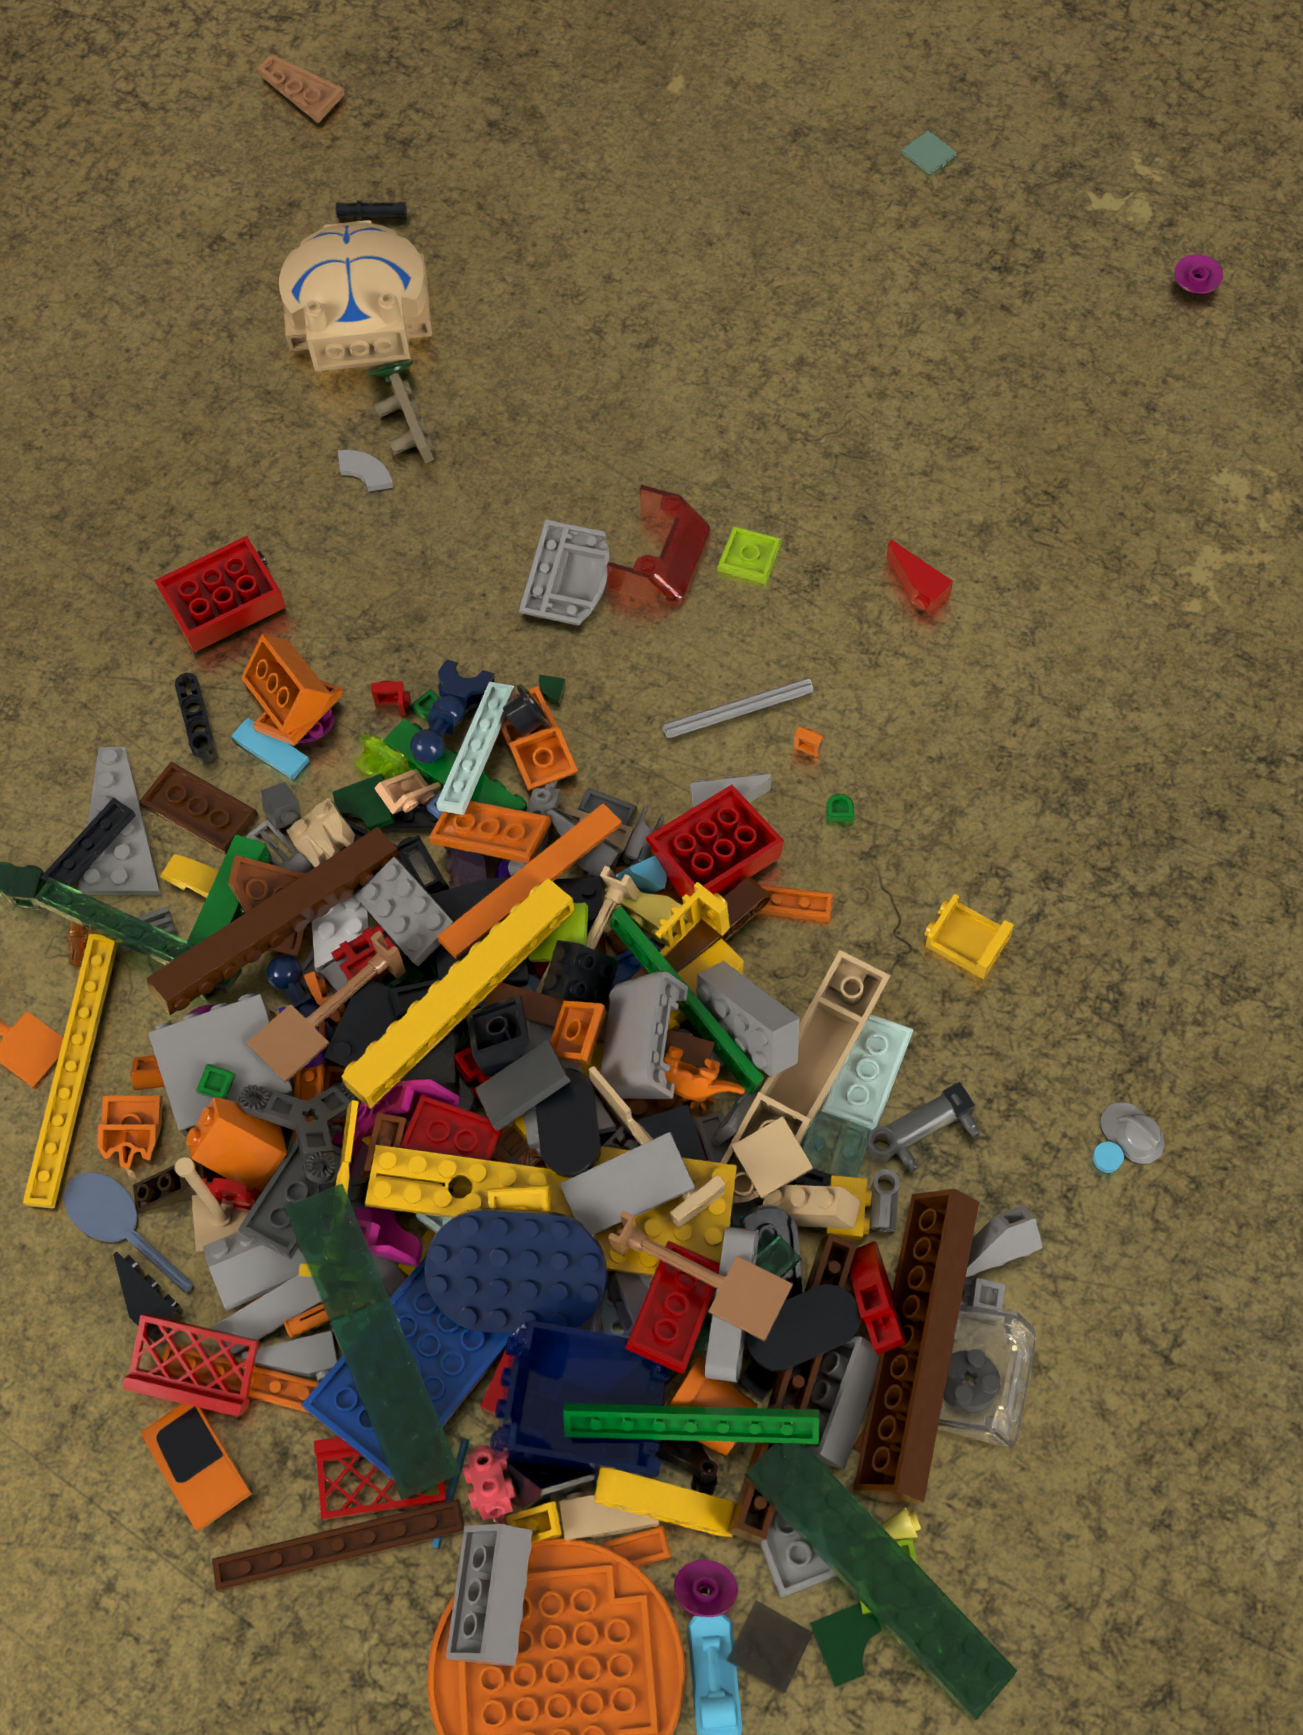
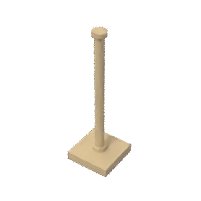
(209, 1217)

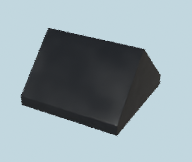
(544, 1483)

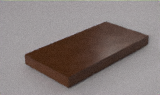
(198, 807)

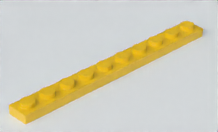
(70, 1073)

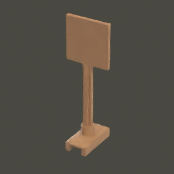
(293, 1041)
(745, 1297)

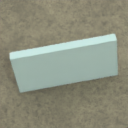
(868, 1073)

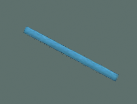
(454, 1481)

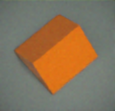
(578, 1031)

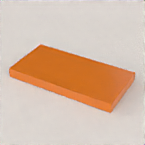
(492, 831)

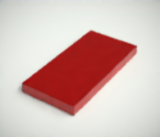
(672, 1312)

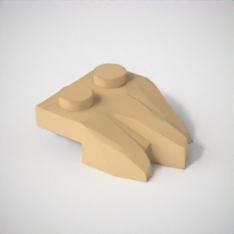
(321, 833)

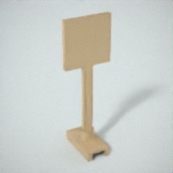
(616, 891)
(696, 1199)

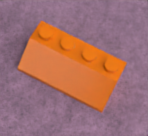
(284, 684)

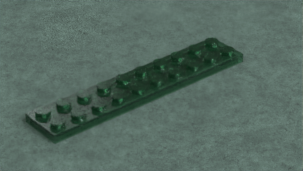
(372, 1341)
(882, 1576)

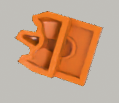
(129, 1127)

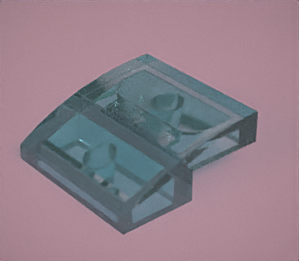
(835, 1145)

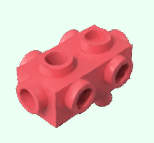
(491, 1489)

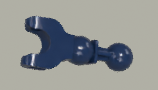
(455, 700)
(285, 975)

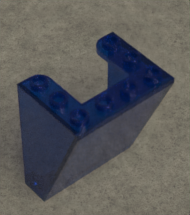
(572, 1365)

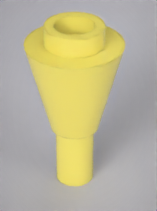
(902, 1524)

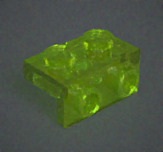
(379, 758)

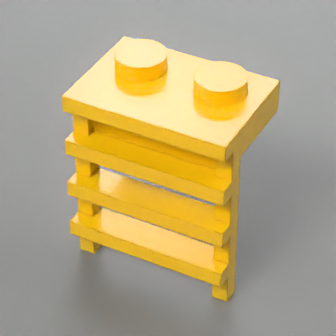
(699, 906)

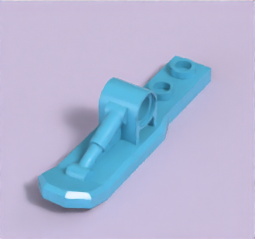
(712, 1677)

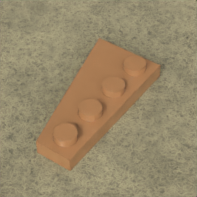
(303, 88)

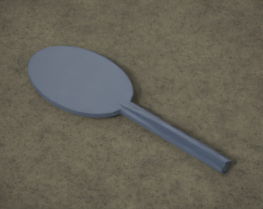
(109, 1214)

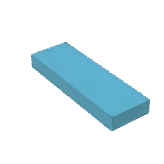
(270, 750)

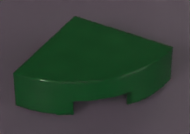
(552, 688)

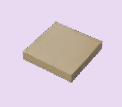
(772, 1157)

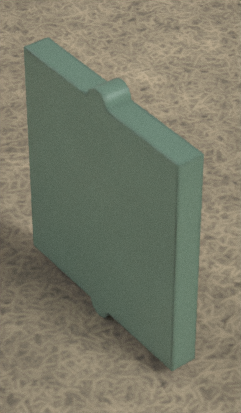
(929, 152)

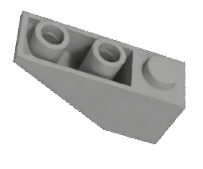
(750, 787)
(1004, 1239)

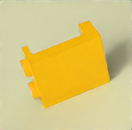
(967, 937)

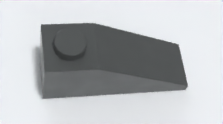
(593, 862)

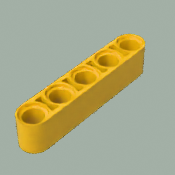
(664, 1502)

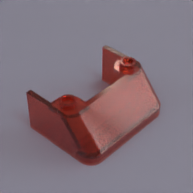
(670, 575)

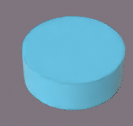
(1108, 1157)

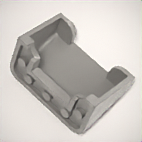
(638, 1035)

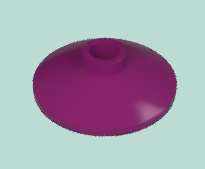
(1198, 273)
(707, 1578)

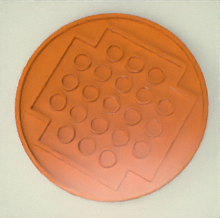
(590, 1658)

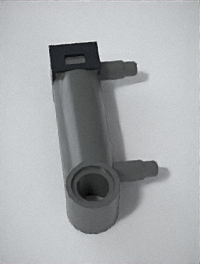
(952, 1106)

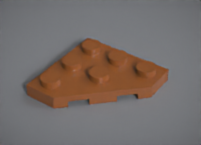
(257, 881)

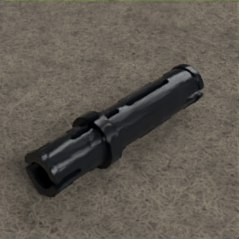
(364, 209)

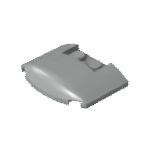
(566, 573)

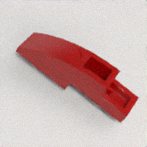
(875, 1299)

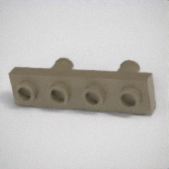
(416, 435)

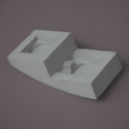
(983, 1293)

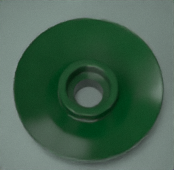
(388, 369)

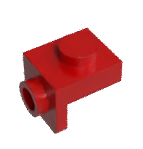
(391, 692)

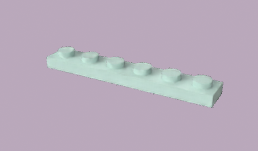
(475, 749)

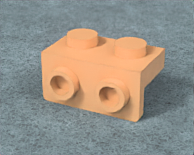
(406, 791)

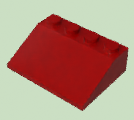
(220, 593)
(716, 844)

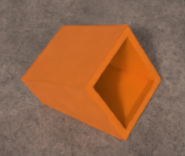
(236, 1144)

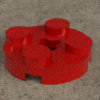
(233, 1193)

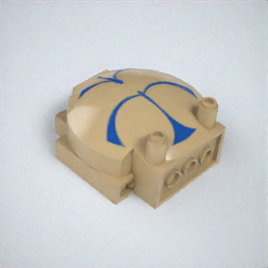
(354, 296)

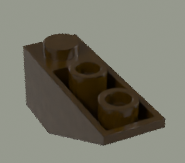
(168, 1188)

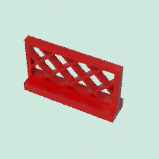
(184, 1390)
(338, 1450)

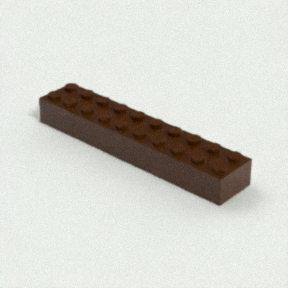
(914, 1376)

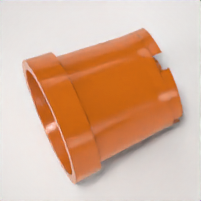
(704, 1392)

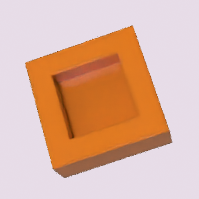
(808, 741)

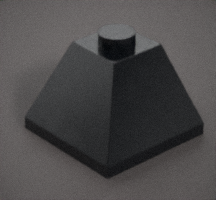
(498, 1034)

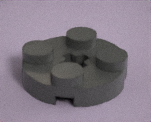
(986, 1383)

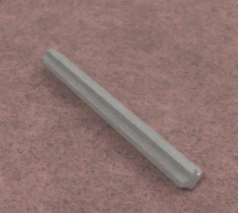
(737, 708)

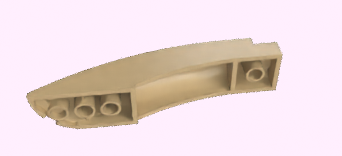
(825, 1042)

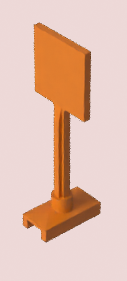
(29, 1048)

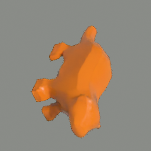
(696, 1082)

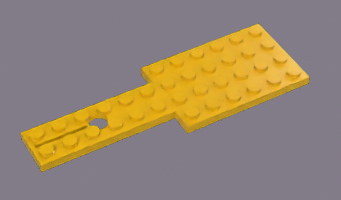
(701, 1234)

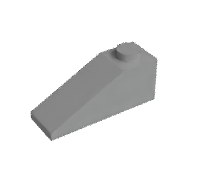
(303, 1357)

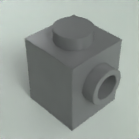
(280, 805)

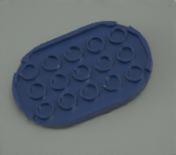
(513, 1267)

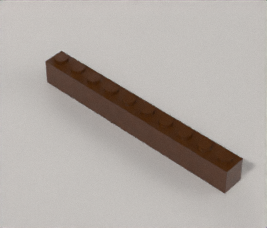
(270, 922)
(791, 1391)

